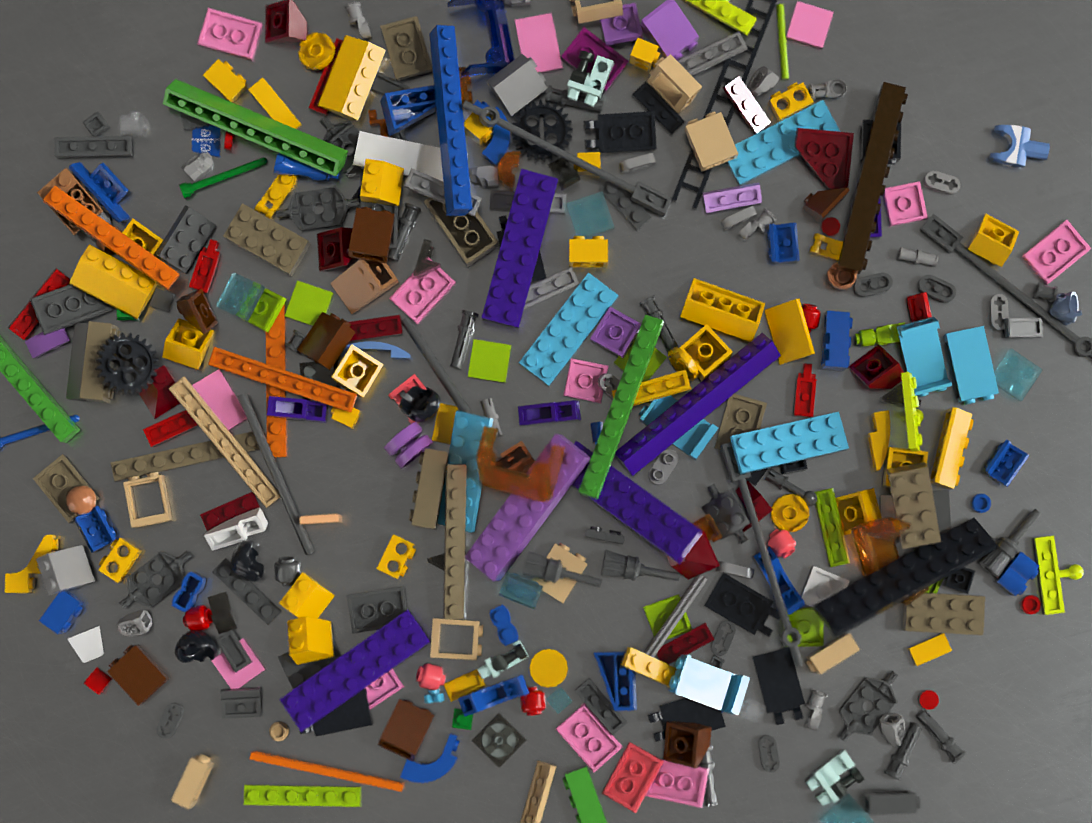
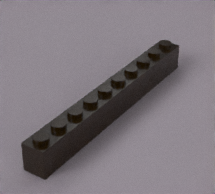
(871, 178)

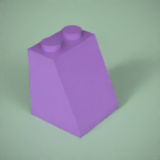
(669, 30)

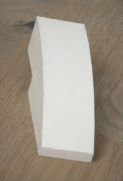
(236, 529)

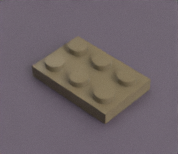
(406, 48)
(740, 416)
(56, 483)

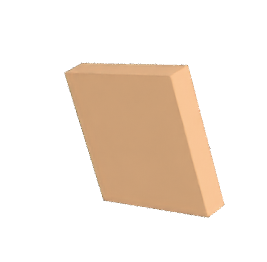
(320, 519)

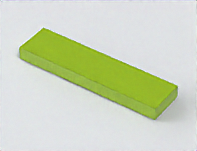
(832, 528)

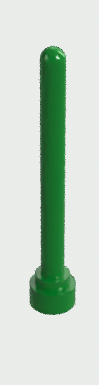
(188, 188)

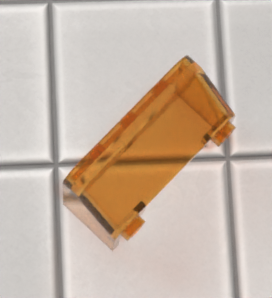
(537, 485)
(877, 546)

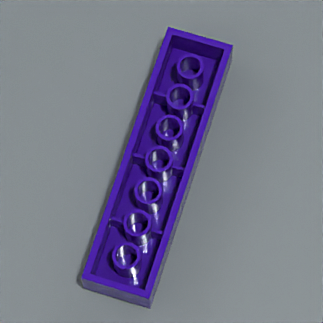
(520, 248)
(643, 513)
(354, 670)

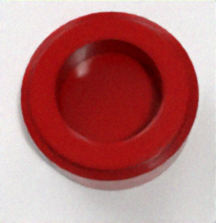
(228, 141)
(830, 226)
(1030, 604)
(928, 699)

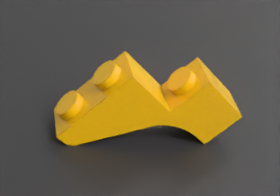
(22, 581)

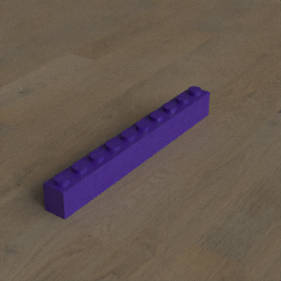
(697, 404)

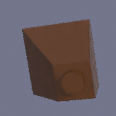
(823, 202)
(197, 311)
(686, 743)

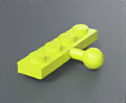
(726, 13)
(913, 416)
(1050, 575)

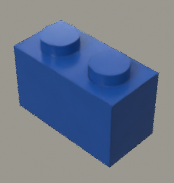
(61, 612)

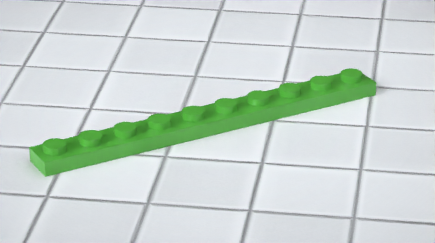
(621, 407)

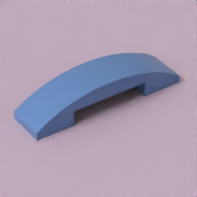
(396, 352)

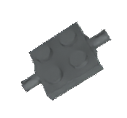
(727, 513)

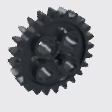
(557, 130)
(136, 350)

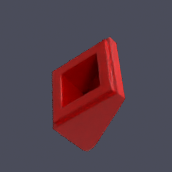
(98, 681)

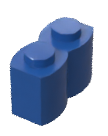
(1017, 574)
(190, 588)
(502, 620)

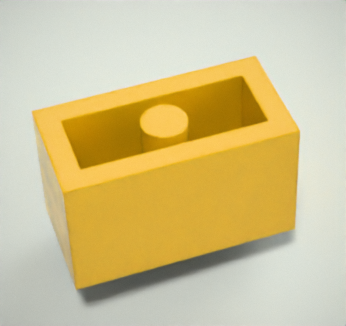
(225, 81)
(476, 130)

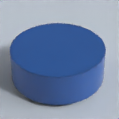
(980, 503)

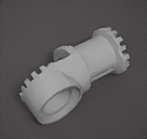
(357, 19)
(826, 89)
(760, 223)
(815, 704)

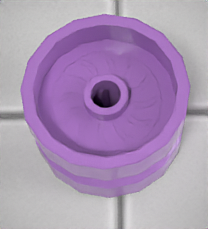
(407, 443)

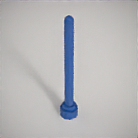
(29, 432)

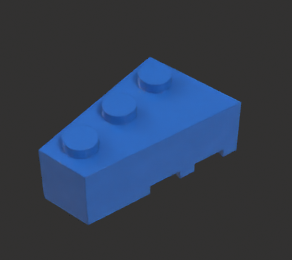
(407, 107)
(836, 341)
(618, 680)

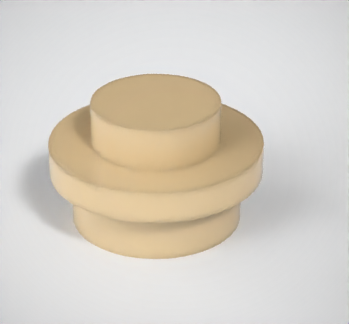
(278, 731)

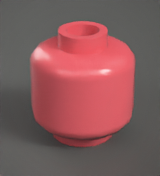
(781, 543)
(430, 676)

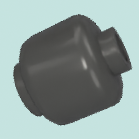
(286, 571)

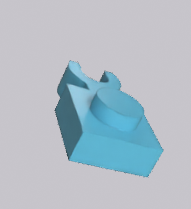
(434, 696)

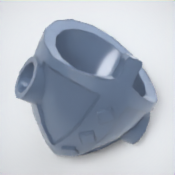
(1066, 308)

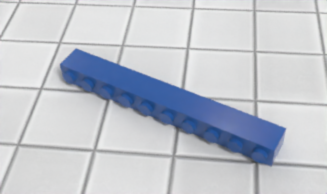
(450, 121)

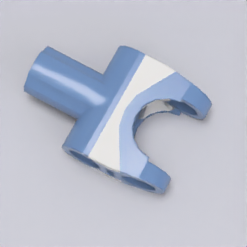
(1019, 146)

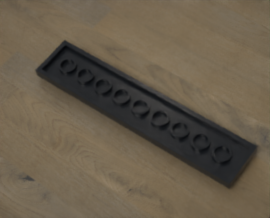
(904, 577)

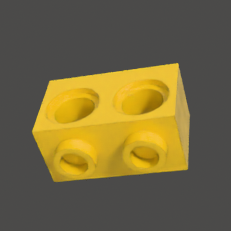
(644, 54)
(792, 104)
(392, 555)
(124, 563)

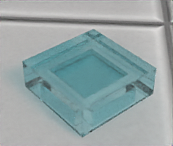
(559, 700)

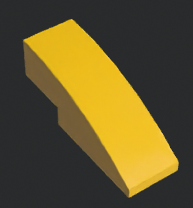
(273, 104)
(879, 438)

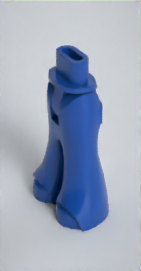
(287, 166)

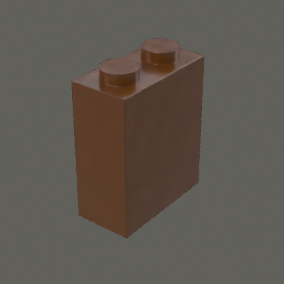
(371, 234)
(326, 340)
(137, 674)
(406, 729)

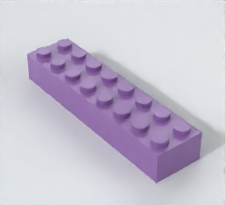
(522, 517)

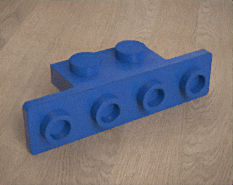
(104, 187)

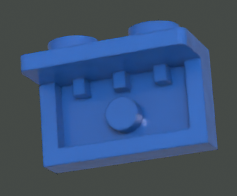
(783, 243)
(1006, 463)
(95, 529)

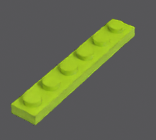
(302, 795)

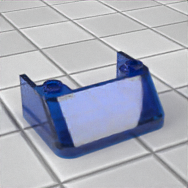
(501, 52)

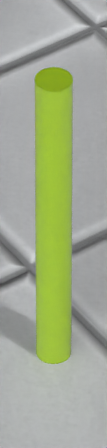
(782, 42)

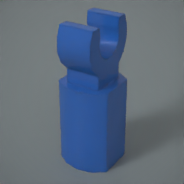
(596, 428)

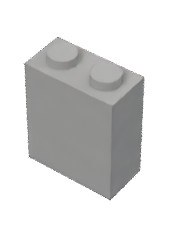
(517, 84)
(65, 570)

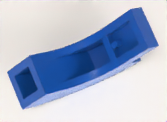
(500, 142)
(790, 596)
(493, 695)
(432, 771)

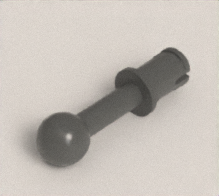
(781, 481)

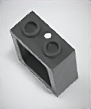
(891, 802)

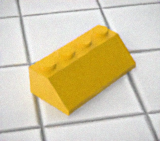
(351, 78)
(113, 281)
(722, 310)
(950, 448)

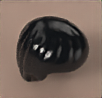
(420, 404)
(244, 562)
(195, 646)

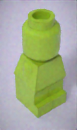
(881, 335)

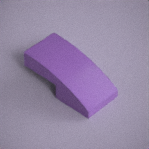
(43, 343)

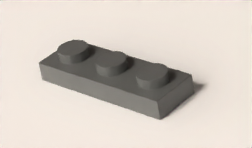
(621, 200)
(600, 706)

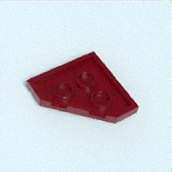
(827, 154)

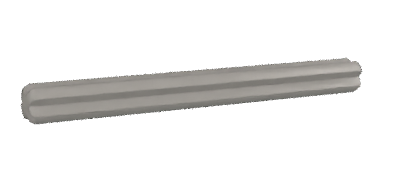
(675, 616)

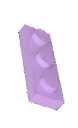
(732, 197)

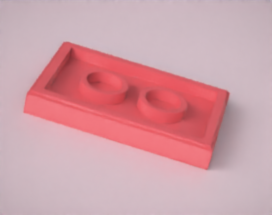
(632, 777)

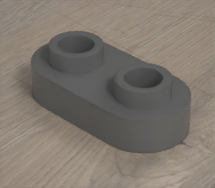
(872, 284)
(937, 287)

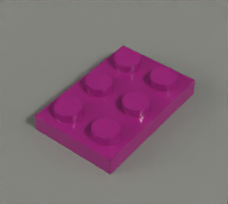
(589, 42)

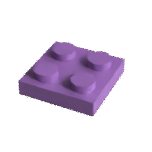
(623, 27)
(616, 332)

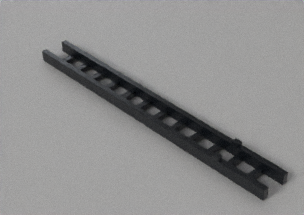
(760, 33)

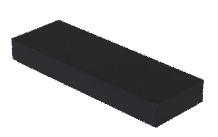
(664, 114)

